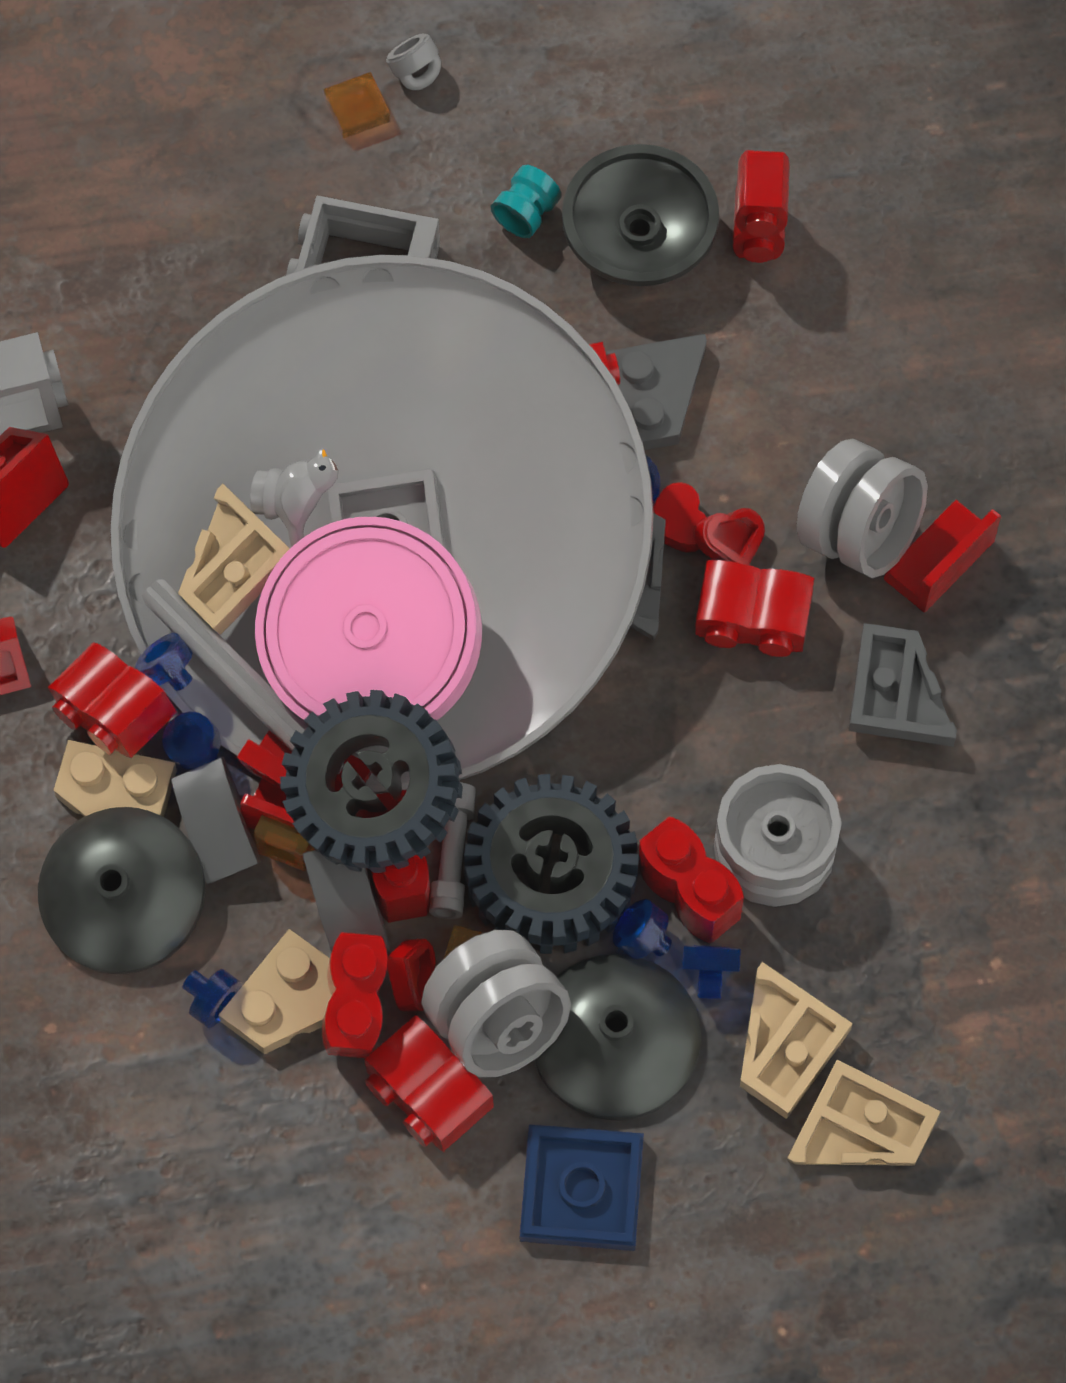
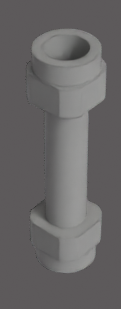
(448, 893)

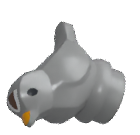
(293, 492)

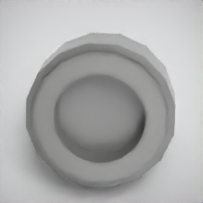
(412, 56)

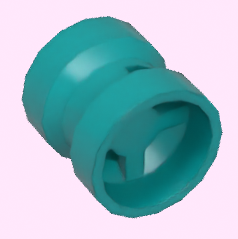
(527, 199)

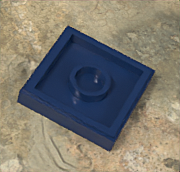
(581, 1187)

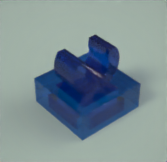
(710, 963)

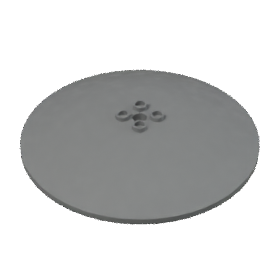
(442, 411)

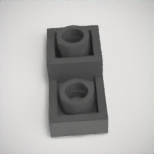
(215, 820)
(344, 899)

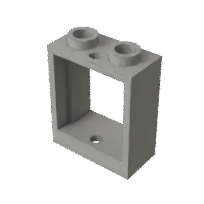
(364, 224)
(29, 386)

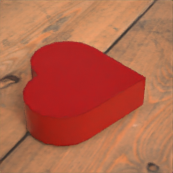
(680, 508)
(731, 535)
(409, 971)

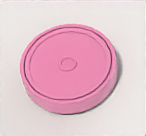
(368, 612)

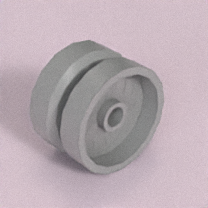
(862, 507)
(805, 827)
(496, 1003)

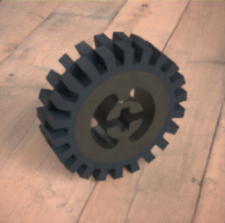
(414, 745)
(501, 846)

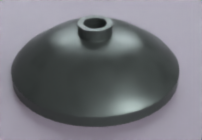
(645, 191)
(149, 911)
(627, 1070)

